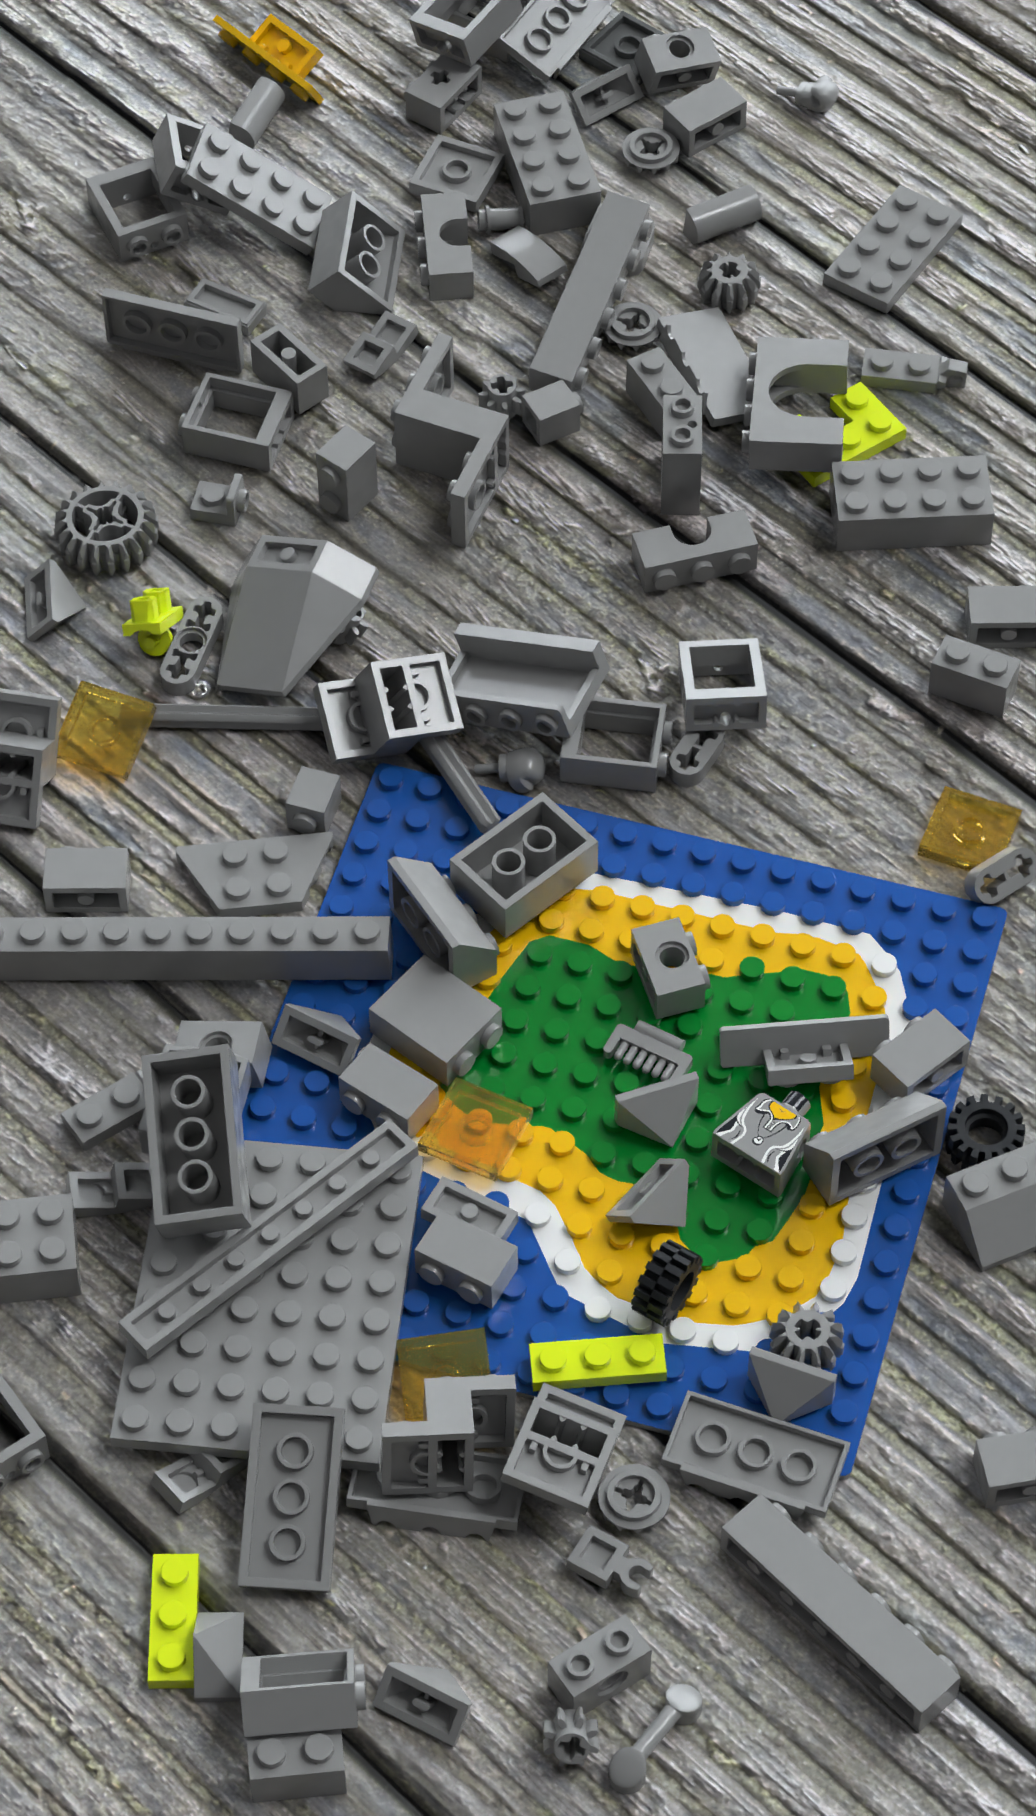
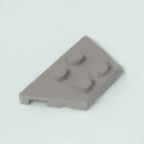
(257, 873)

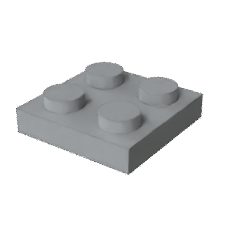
(457, 167)

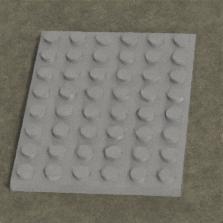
(298, 1334)

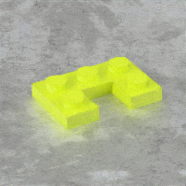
(867, 428)

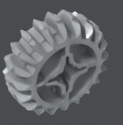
(103, 518)

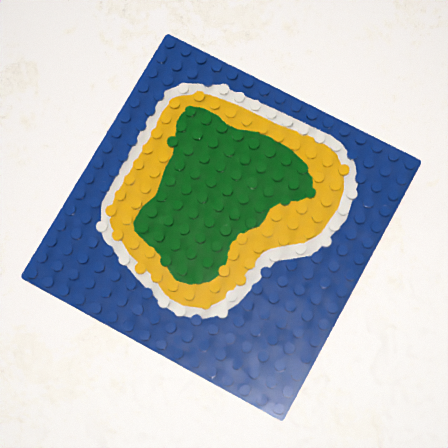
(777, 948)

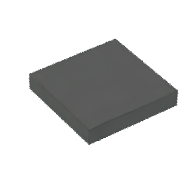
(617, 44)

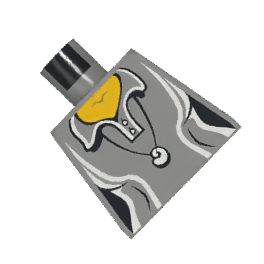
(765, 1139)

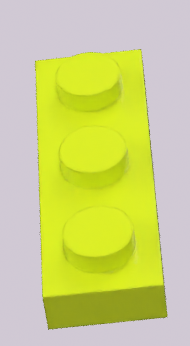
(598, 1361)
(173, 1620)

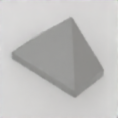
(605, 94)
(49, 599)
(317, 1037)
(659, 1108)
(656, 1197)
(789, 1386)
(218, 1656)
(425, 1699)

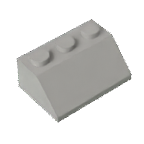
(356, 257)
(439, 921)
(875, 1145)
(995, 1206)

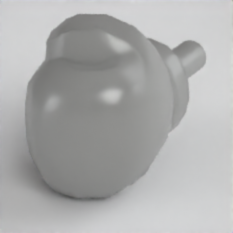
(816, 96)
(519, 767)

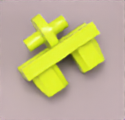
(153, 617)

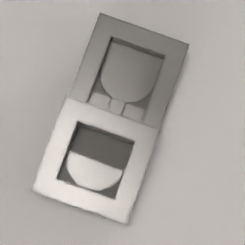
(530, 255)
(382, 346)
(112, 1192)
(194, 1478)

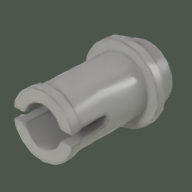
(499, 218)

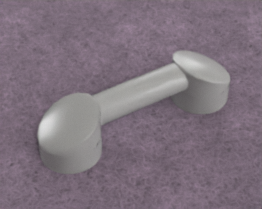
(628, 1764)

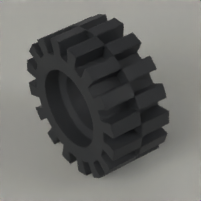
(982, 1115)
(666, 1283)

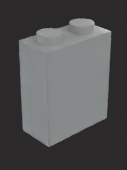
(436, 1020)

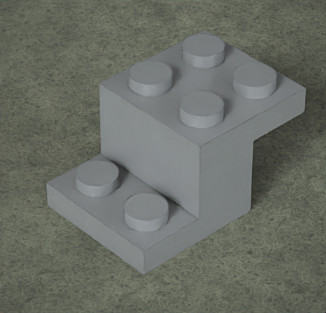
(388, 708)
(26, 753)
(563, 1448)
(440, 1450)

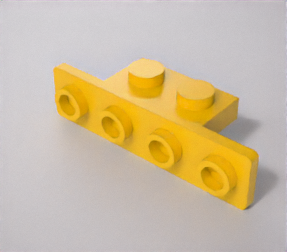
(279, 48)

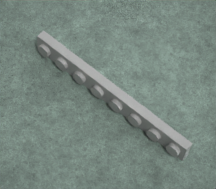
(268, 1240)

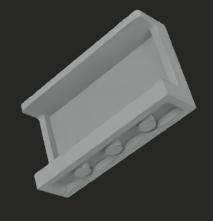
(525, 679)

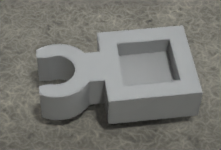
(604, 1558)

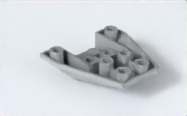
(288, 610)

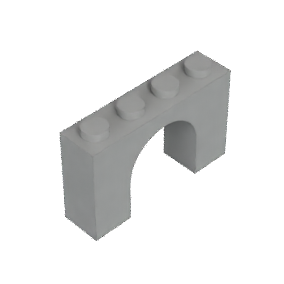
(788, 368)

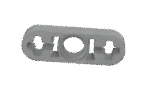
(193, 661)

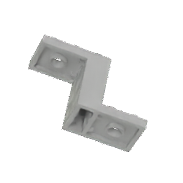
(451, 439)

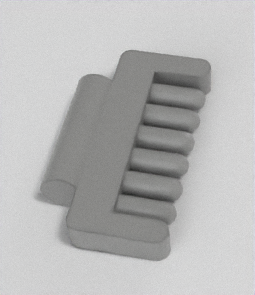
(649, 1042)

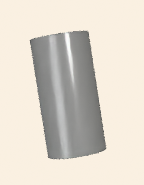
(257, 111)
(722, 214)

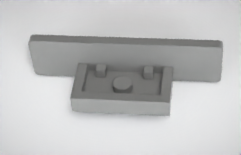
(804, 1048)

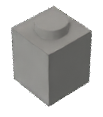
(551, 412)
(313, 801)

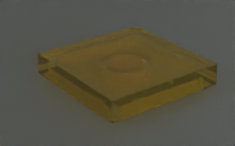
(104, 730)
(968, 829)
(475, 1129)
(438, 1356)

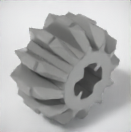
(729, 282)
(808, 1336)

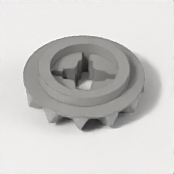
(652, 140)
(625, 317)
(625, 1482)

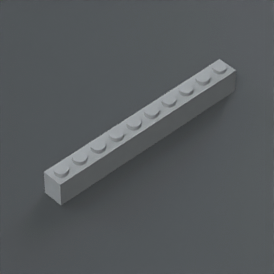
(196, 948)

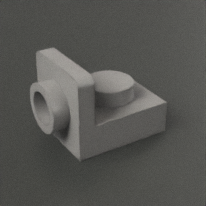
(220, 502)

